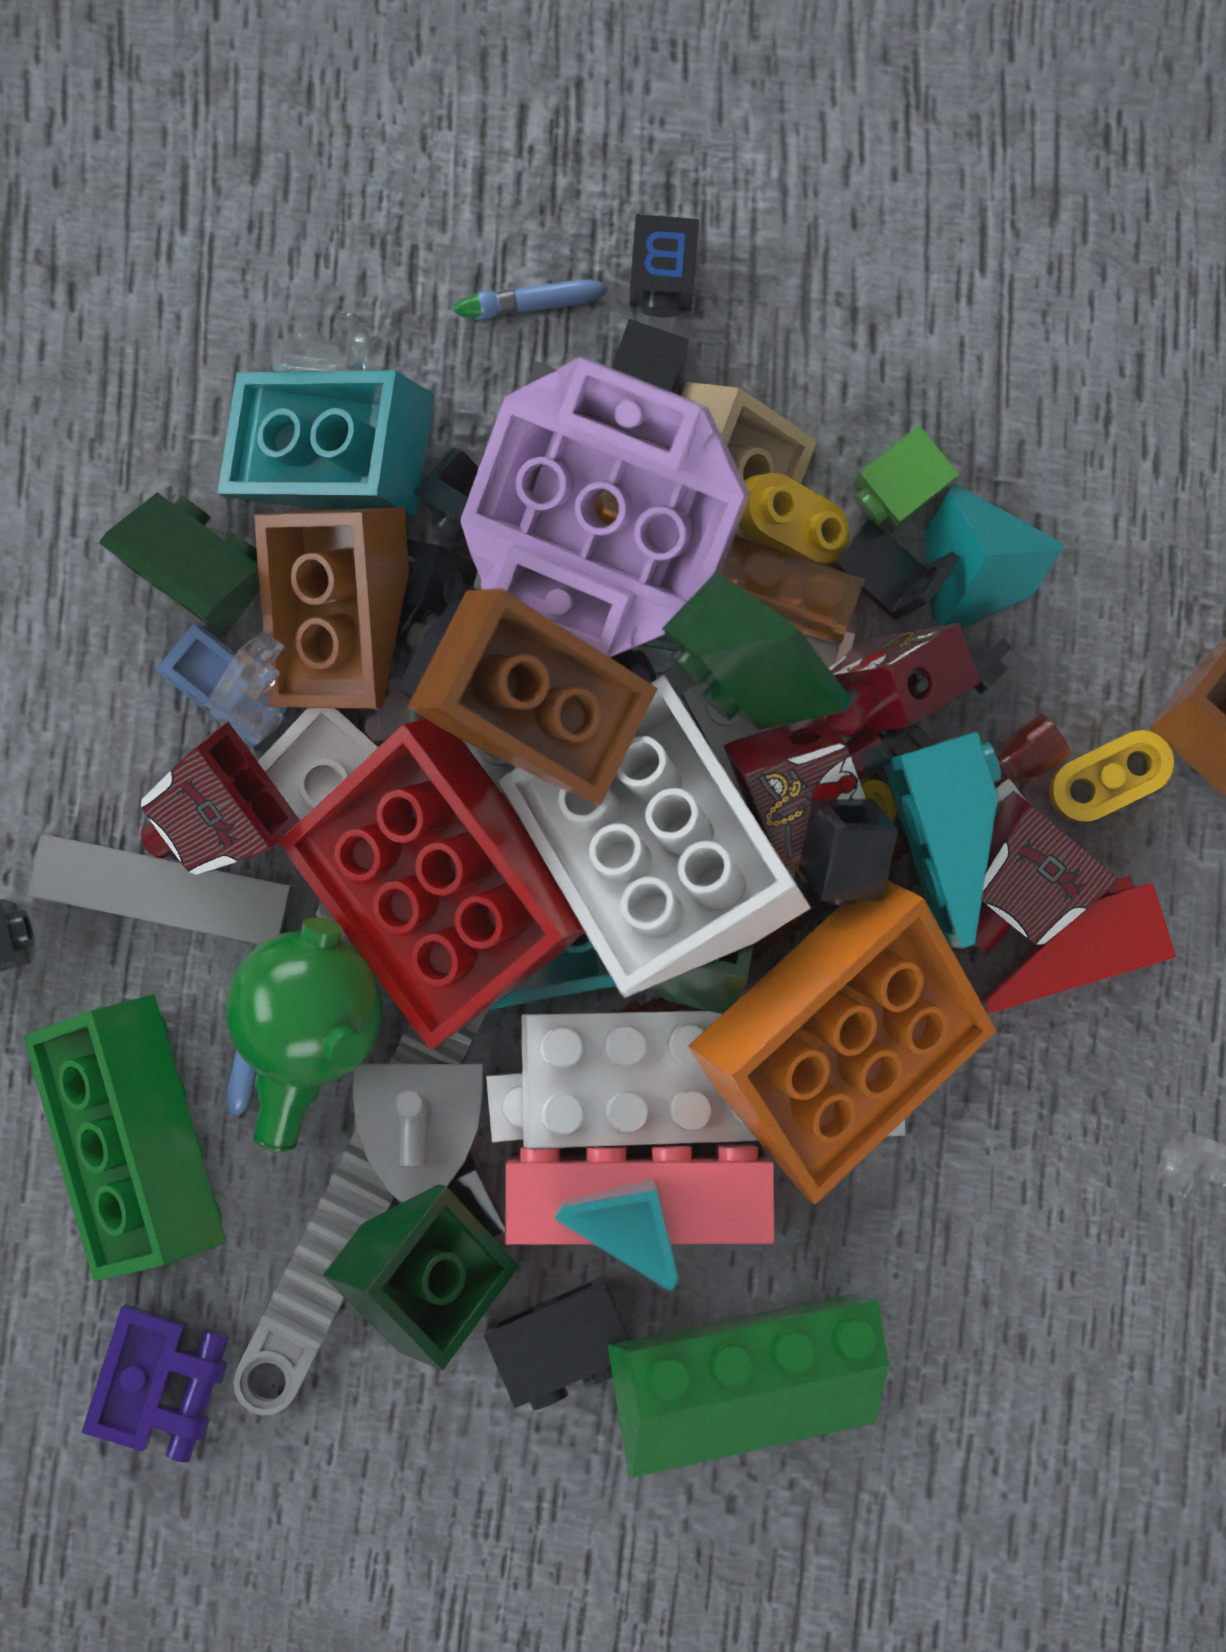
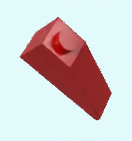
(1107, 939)

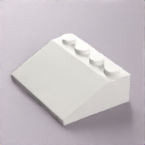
(668, 859)

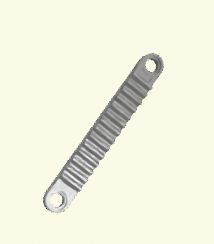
(304, 1300)

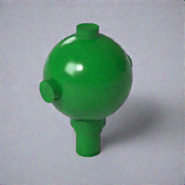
(301, 1018)

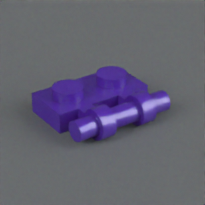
(136, 1378)

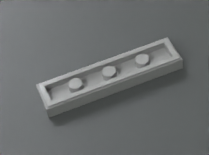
(158, 890)

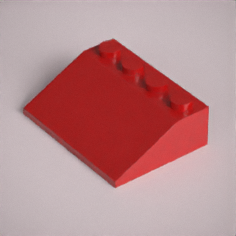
(433, 879)

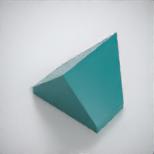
(998, 559)
(626, 1225)

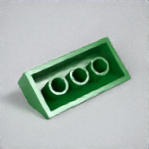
(125, 1138)
(748, 1382)

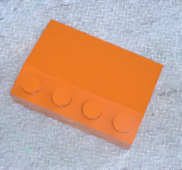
(845, 1037)

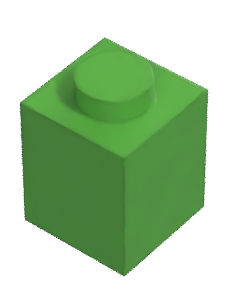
(903, 480)

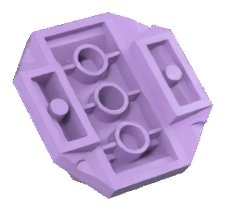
(538, 488)

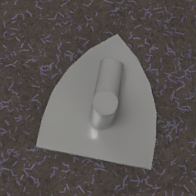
(417, 1121)

